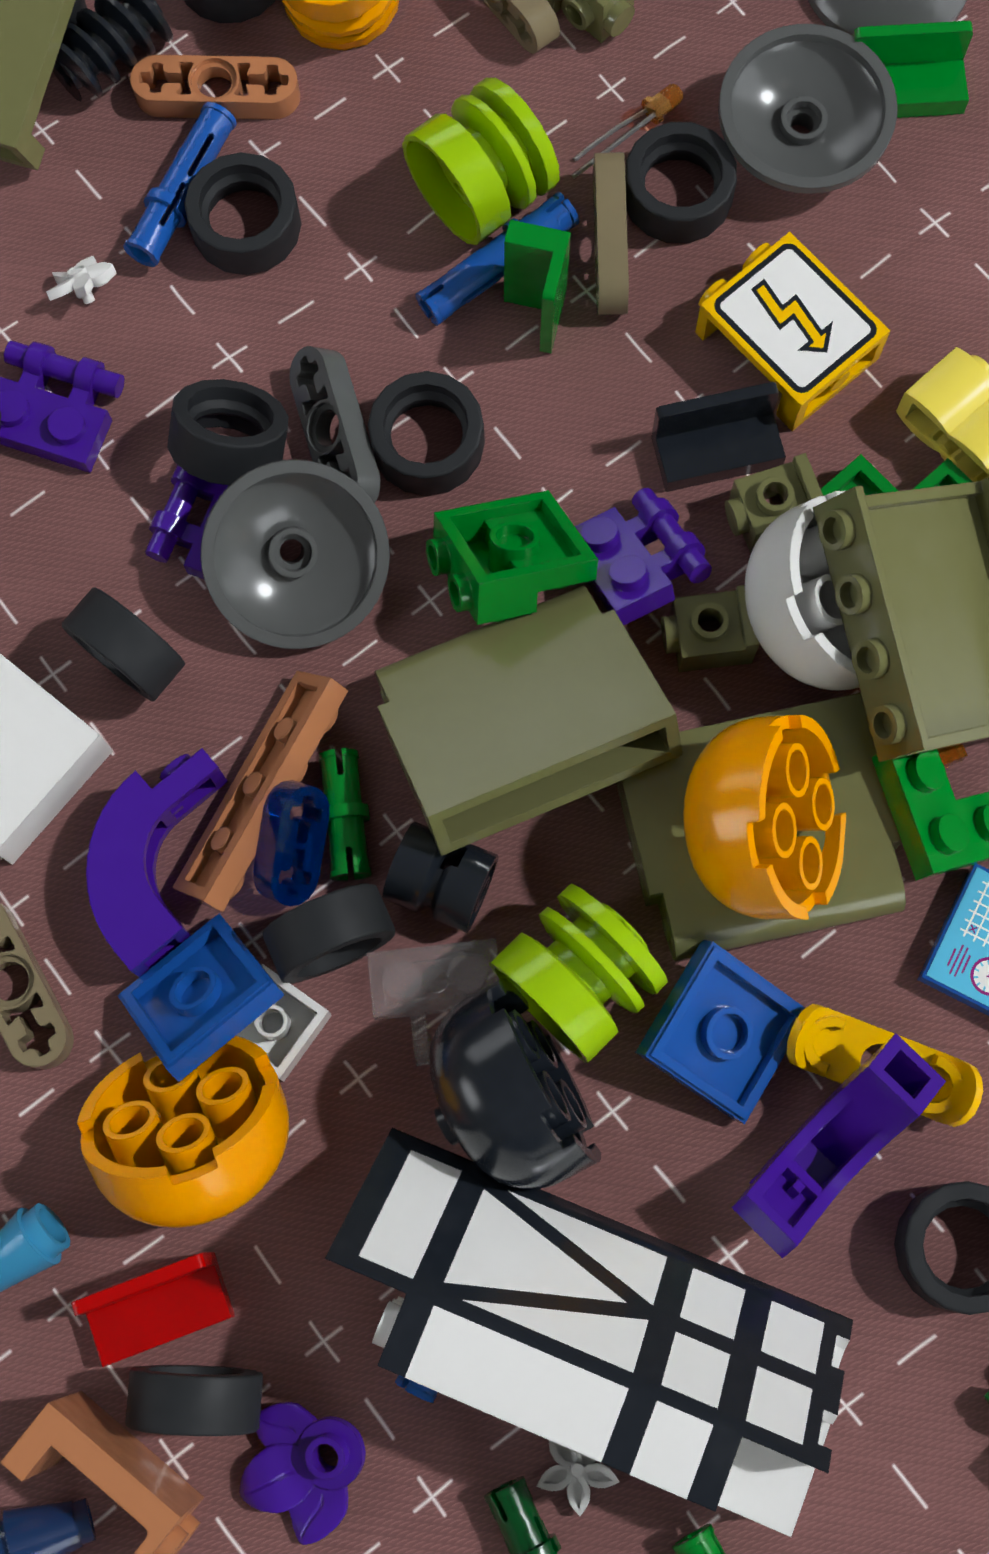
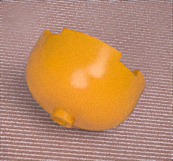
(744, 814)
(187, 1146)

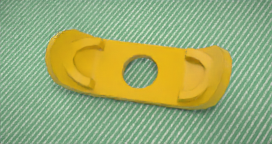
(833, 1048)

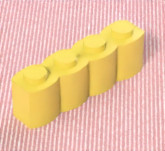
(952, 411)

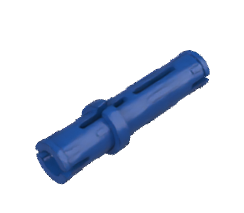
(165, 203)
(487, 264)

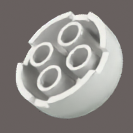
(795, 601)

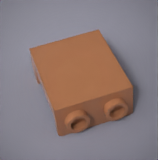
(115, 1463)

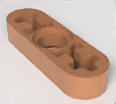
(199, 69)

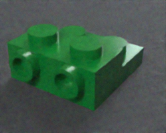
(506, 554)

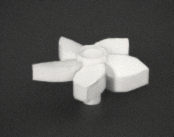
(82, 279)
(577, 1473)

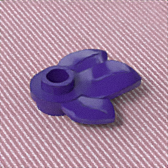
(295, 1476)

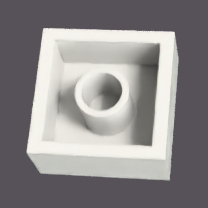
(287, 1027)

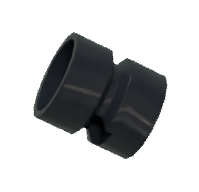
(447, 884)

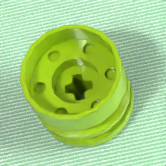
(481, 160)
(580, 971)

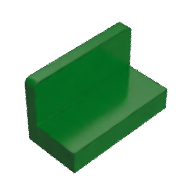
(923, 64)
(537, 273)

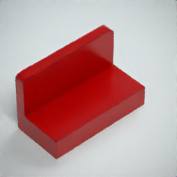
(156, 1307)

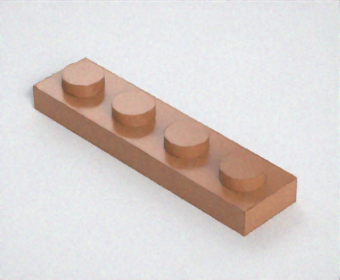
(280, 754)

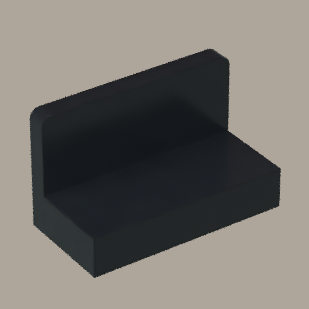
(717, 436)

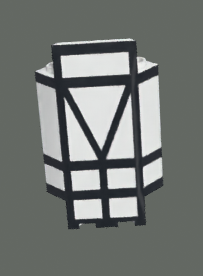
(597, 1333)

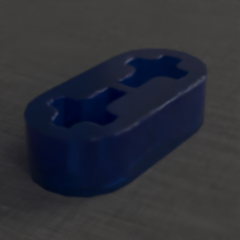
(291, 843)

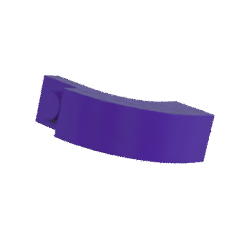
(125, 856)
(837, 1143)

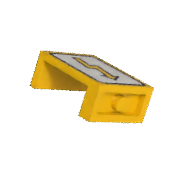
(794, 325)

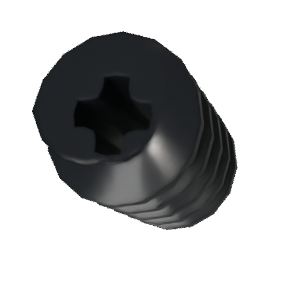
(104, 38)

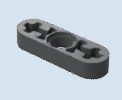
(321, 391)

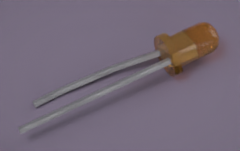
(653, 107)

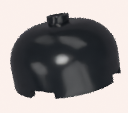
(508, 1092)

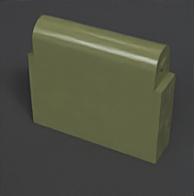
(524, 718)
(870, 871)

